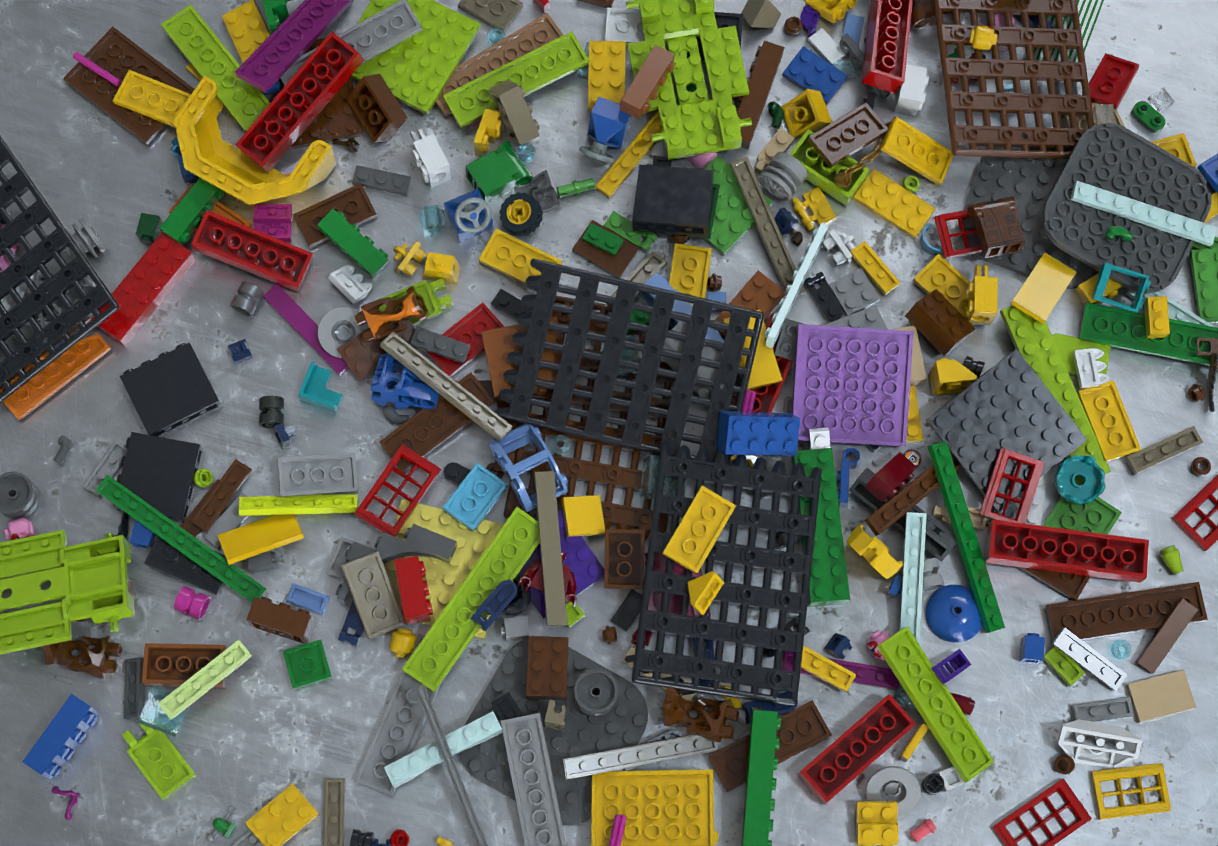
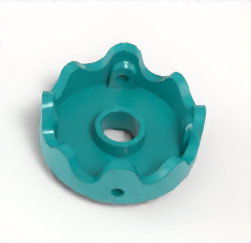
(1089, 471)

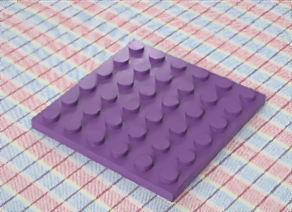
(853, 383)

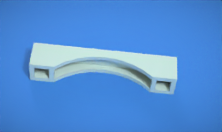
(429, 755)

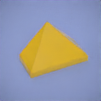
(703, 590)

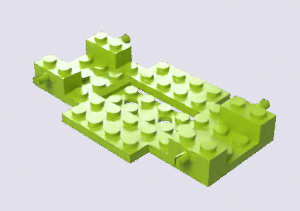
(696, 123)
(86, 573)

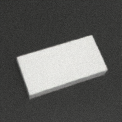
(826, 46)

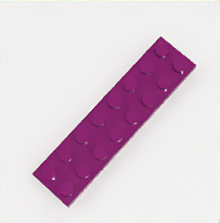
(290, 42)

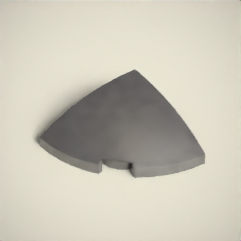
(544, 191)

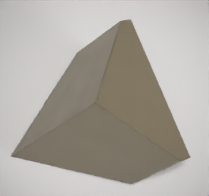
(761, 14)

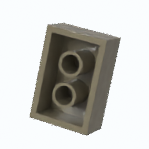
(515, 111)

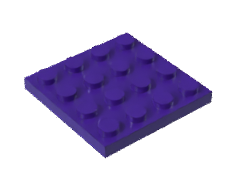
(580, 559)

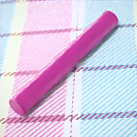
(97, 69)

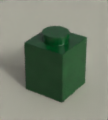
(148, 228)

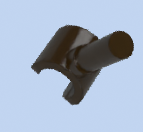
(350, 143)
(797, 237)

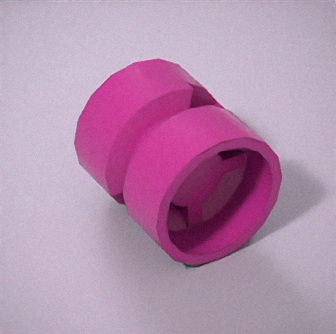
(193, 603)

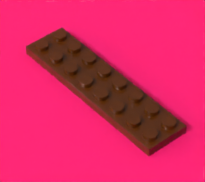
(1123, 611)

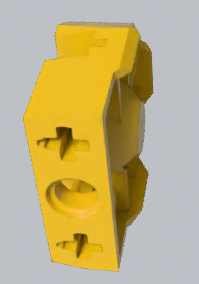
(874, 551)

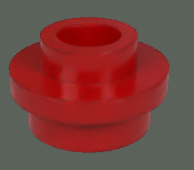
(399, 838)

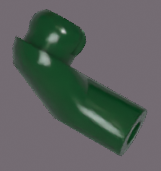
(777, 113)

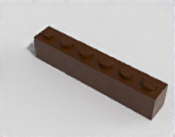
(759, 86)

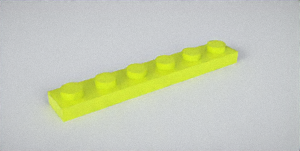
(297, 504)

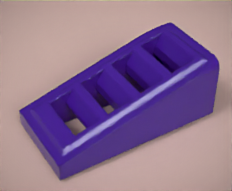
(959, 658)

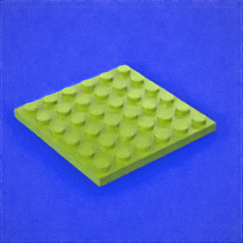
(424, 62)

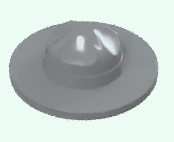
(338, 328)
(894, 784)

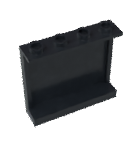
(672, 200)
(170, 390)
(161, 472)

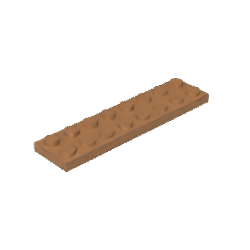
(506, 50)

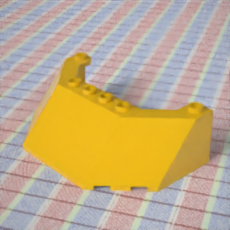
(227, 166)

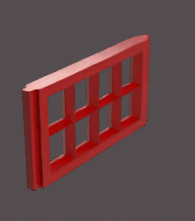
(945, 239)
(419, 462)
(1072, 802)

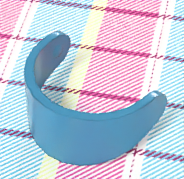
(927, 247)

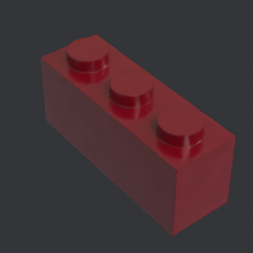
(891, 477)

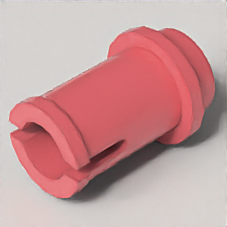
(923, 830)

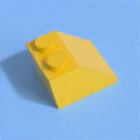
(806, 113)
(949, 377)

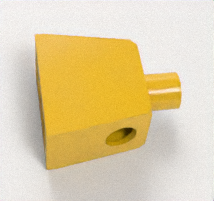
(441, 266)

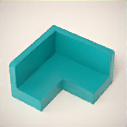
(314, 389)

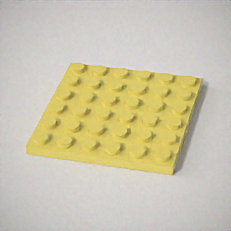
(441, 576)

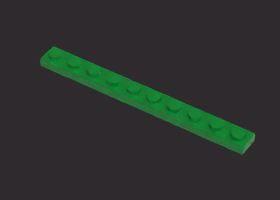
(966, 537)
(180, 539)

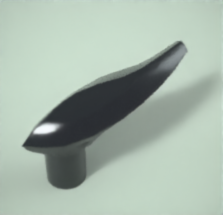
(123, 527)

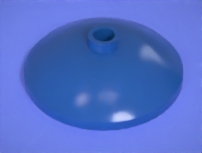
(943, 619)

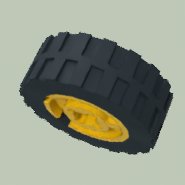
(521, 213)

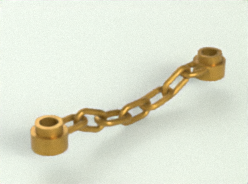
(844, 179)

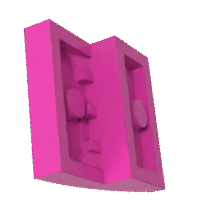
(274, 220)

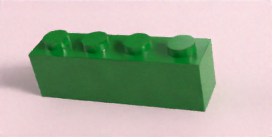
(191, 211)
(352, 243)

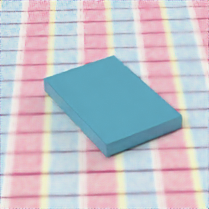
(475, 497)

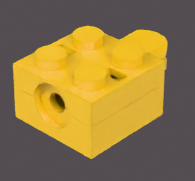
(981, 297)

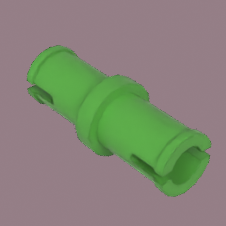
(575, 187)

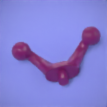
(68, 815)

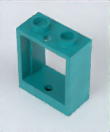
(1102, 280)

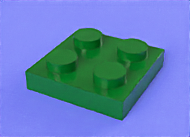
(307, 664)

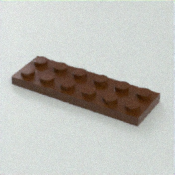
(433, 426)
(797, 733)

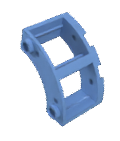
(515, 440)

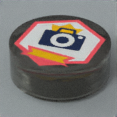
(914, 456)

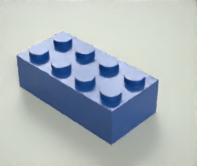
(758, 433)
(61, 737)

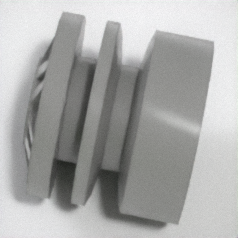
(782, 176)
(86, 239)

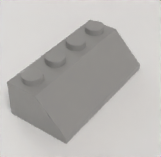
(703, 371)

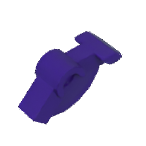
(809, 19)

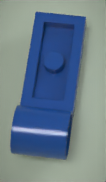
(843, 475)

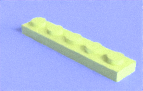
(204, 679)

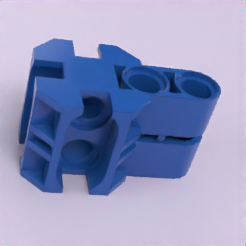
(407, 386)

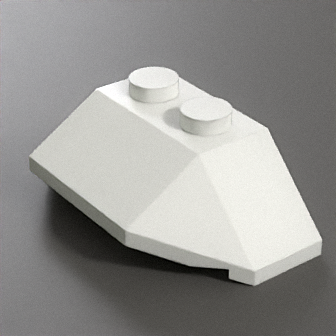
(1099, 743)

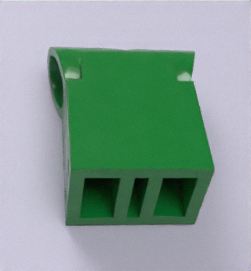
(497, 173)

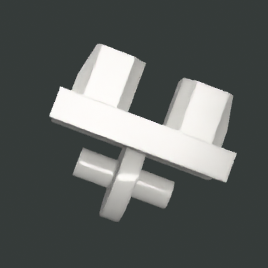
(843, 254)

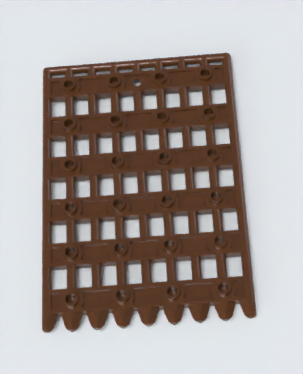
(1014, 70)
(595, 472)

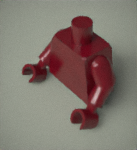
(533, 579)

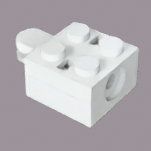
(430, 159)

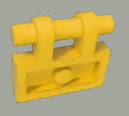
(817, 205)

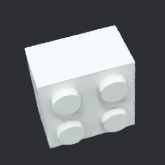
(912, 92)

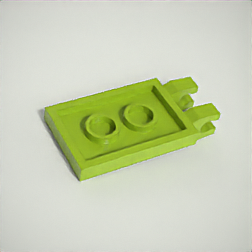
(428, 291)
(1068, 344)
(158, 760)

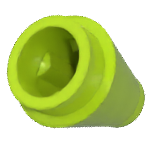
(1172, 559)

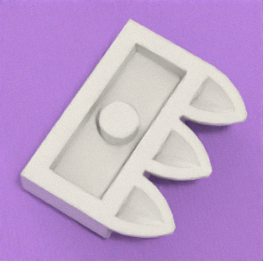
(350, 284)
(1088, 368)

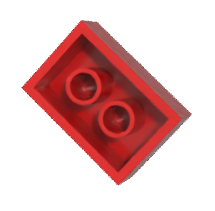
(413, 590)

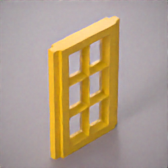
(1135, 809)

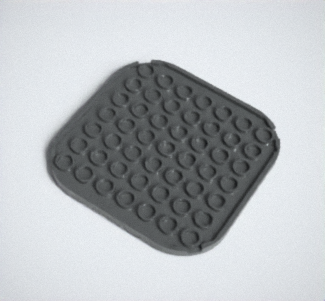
(1137, 169)
(1030, 184)
(582, 733)

